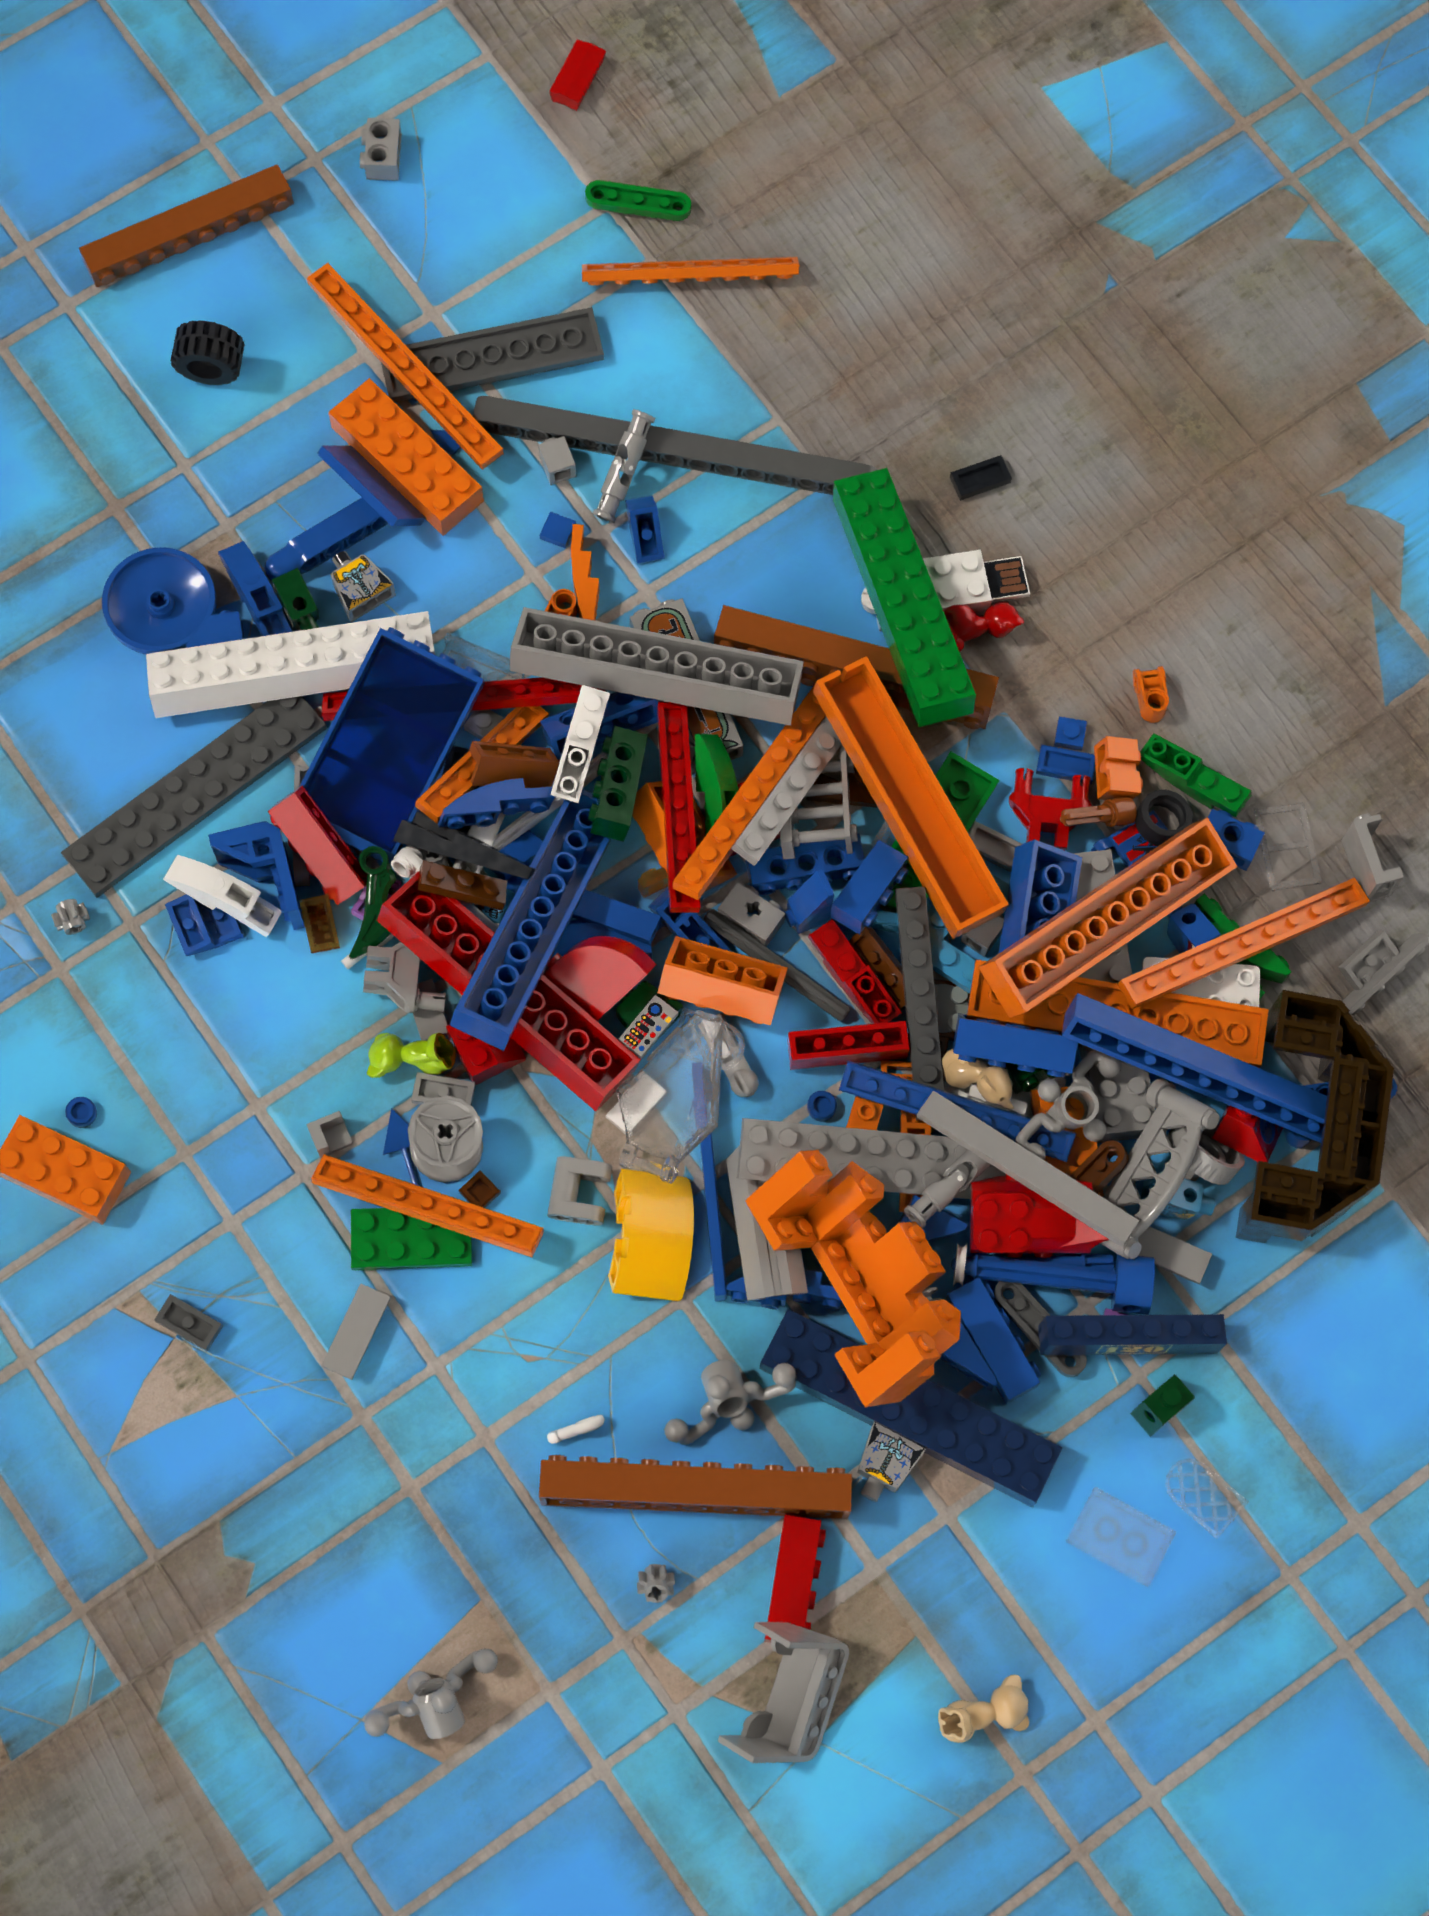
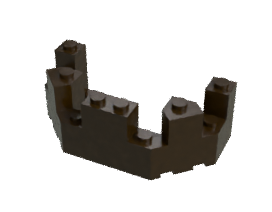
(1302, 1201)

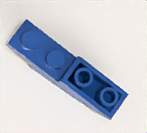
(254, 589)
(486, 803)
(816, 1292)

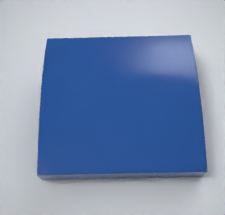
(200, 927)

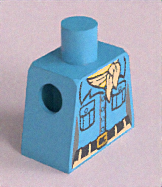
(1186, 1202)

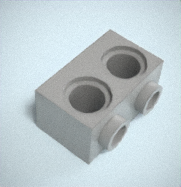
(383, 149)

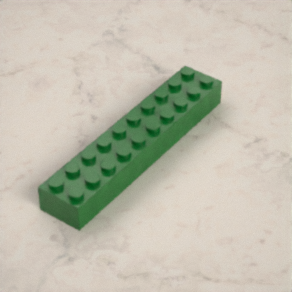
(903, 598)

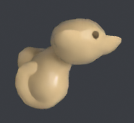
(991, 1082)
(1006, 1707)

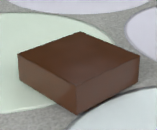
(479, 1190)

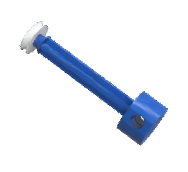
(1129, 1282)

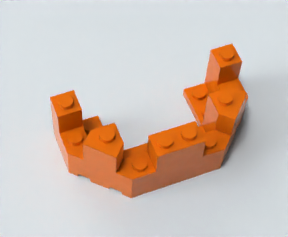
(871, 1270)

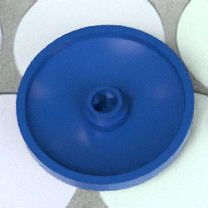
(158, 600)

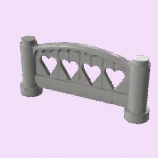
(1172, 1111)

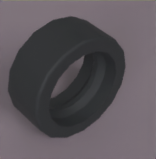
(1166, 799)

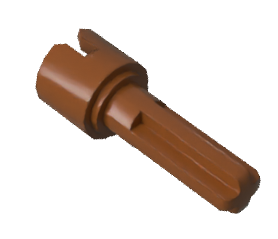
(1112, 812)

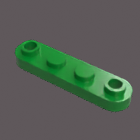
(638, 200)

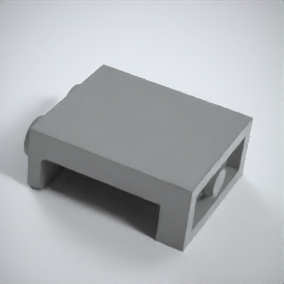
(1365, 860)

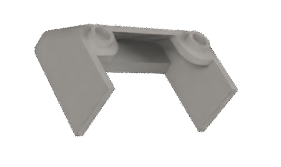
(799, 1699)

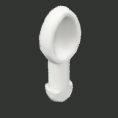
(581, 1427)

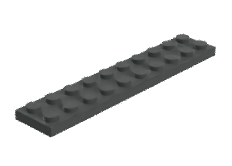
(192, 792)

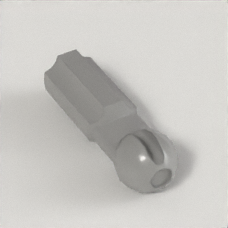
(741, 1077)

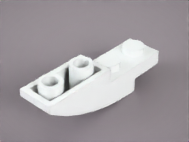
(580, 744)
(223, 891)

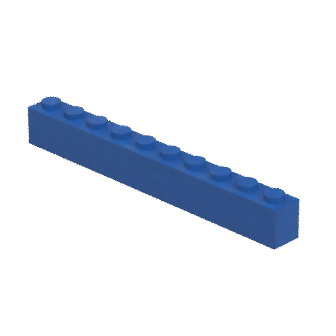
(1195, 1066)

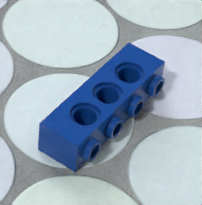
(621, 710)
(794, 877)

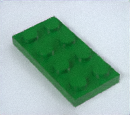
(399, 1241)

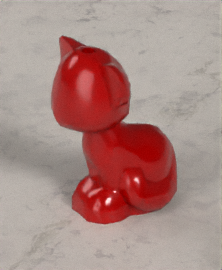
(966, 624)

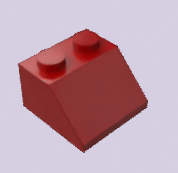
(482, 1059)

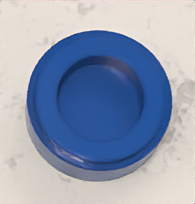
(821, 1106)
(81, 1112)

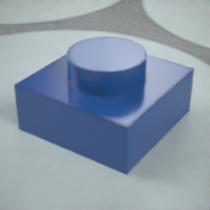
(1070, 733)

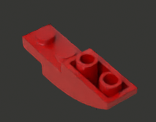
(853, 975)

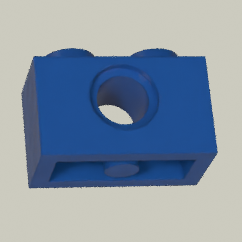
(1246, 834)

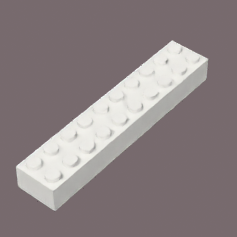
(269, 665)

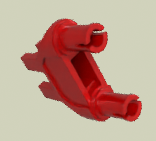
(1044, 813)

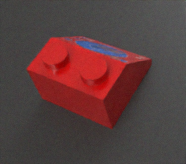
(1247, 1134)

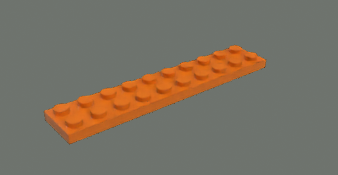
(1214, 1023)

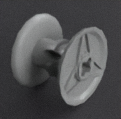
(445, 1138)

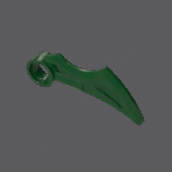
(377, 890)

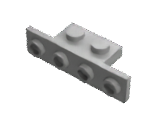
(1377, 963)

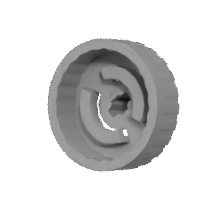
(1212, 1159)

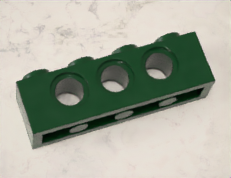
(618, 783)

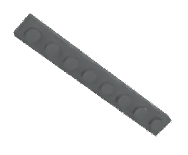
(919, 987)

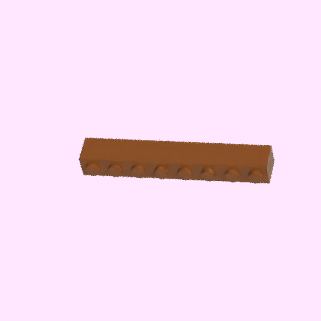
(186, 225)

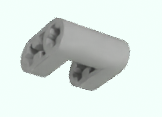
(565, 1189)

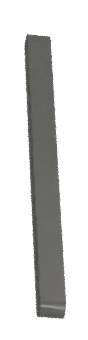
(667, 445)

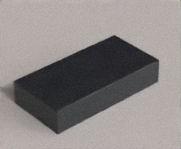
(980, 477)

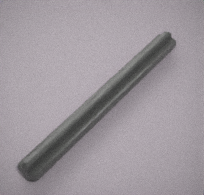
(793, 977)

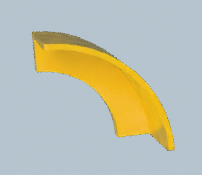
(655, 1236)

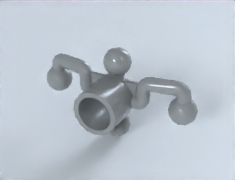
(1081, 1089)
(729, 1399)
(433, 1699)

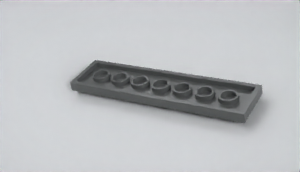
(506, 351)

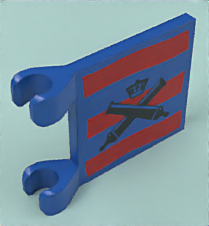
(1129, 842)

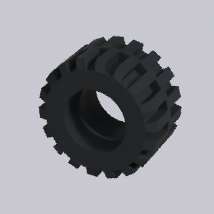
(207, 352)

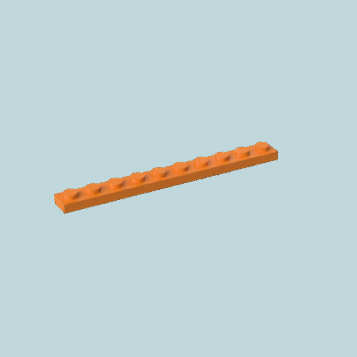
(405, 366)
(717, 844)
(1242, 943)

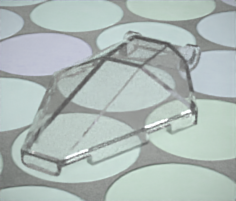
(673, 1097)

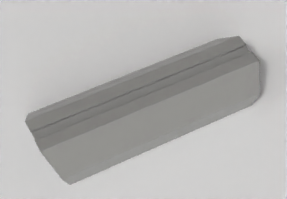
(764, 1270)

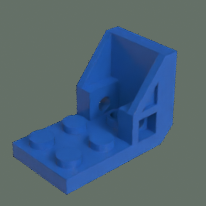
(249, 851)

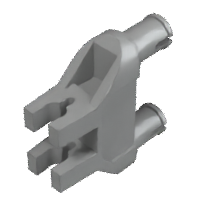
(401, 980)

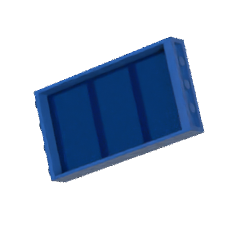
(389, 740)

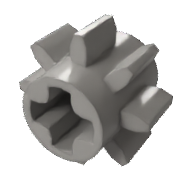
(70, 916)
(656, 1583)

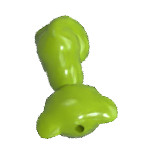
(429, 1055)

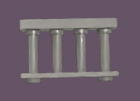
(792, 837)

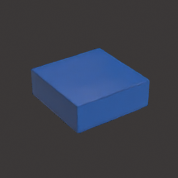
(557, 530)

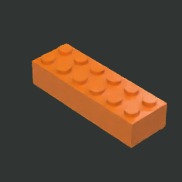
(406, 456)

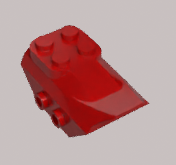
(1019, 1221)

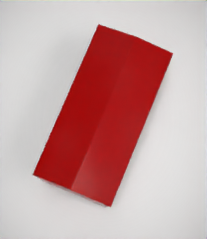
(577, 74)

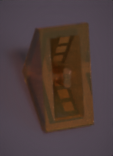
(319, 923)

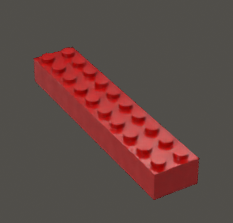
(552, 1024)

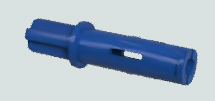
(1102, 1261)

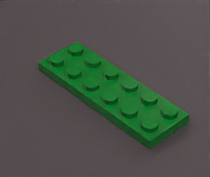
(967, 791)

